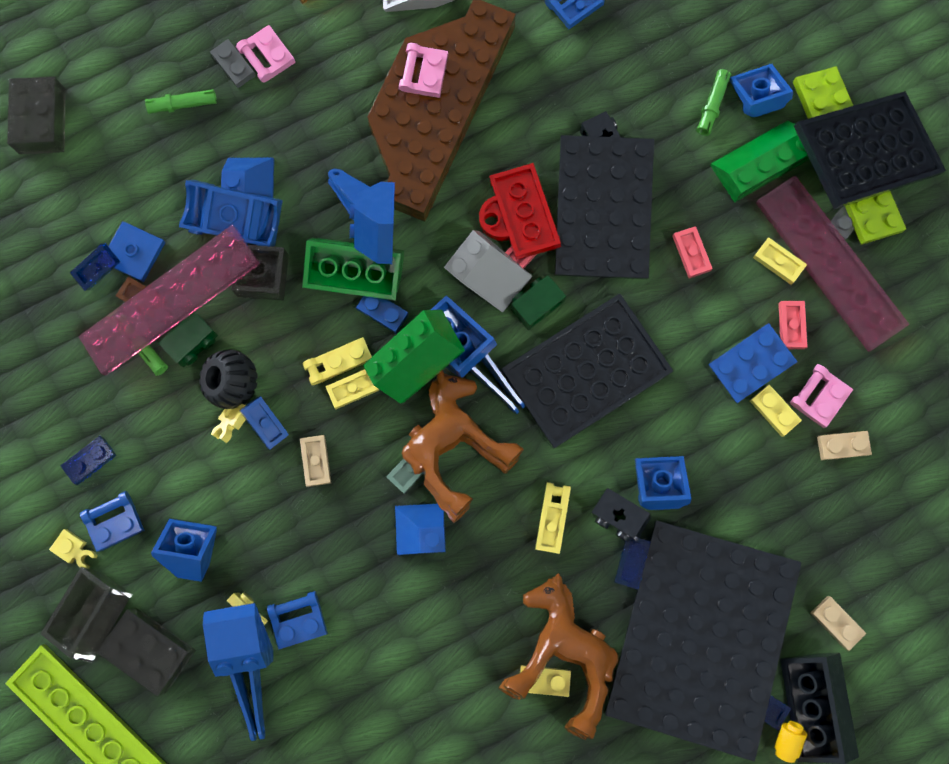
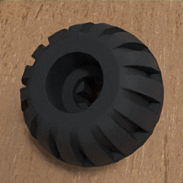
(228, 379)

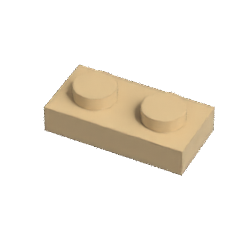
(844, 445)
(315, 461)
(838, 623)

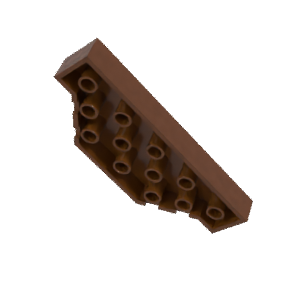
(424, 132)

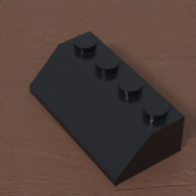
(821, 705)

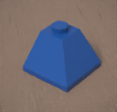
(249, 175)
(420, 529)
(185, 548)

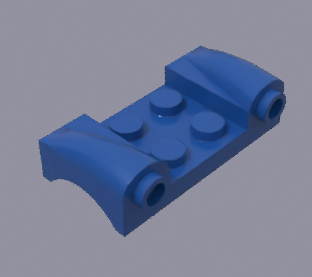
(216, 208)

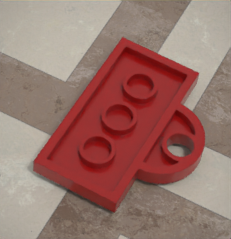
(520, 213)

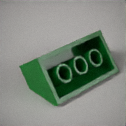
(760, 161)
(343, 269)
(414, 355)

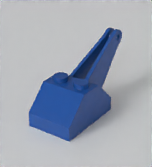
(372, 214)
(477, 345)
(238, 644)

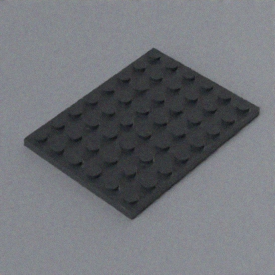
(704, 640)

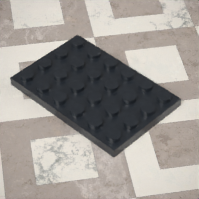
(869, 149)
(604, 207)
(586, 370)

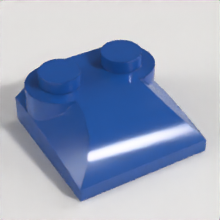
(762, 90)
(662, 483)

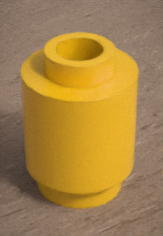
(790, 741)

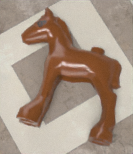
(444, 433)
(569, 644)

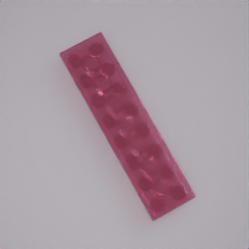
(832, 263)
(168, 300)

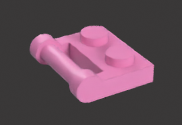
(272, 50)
(431, 72)
(827, 401)

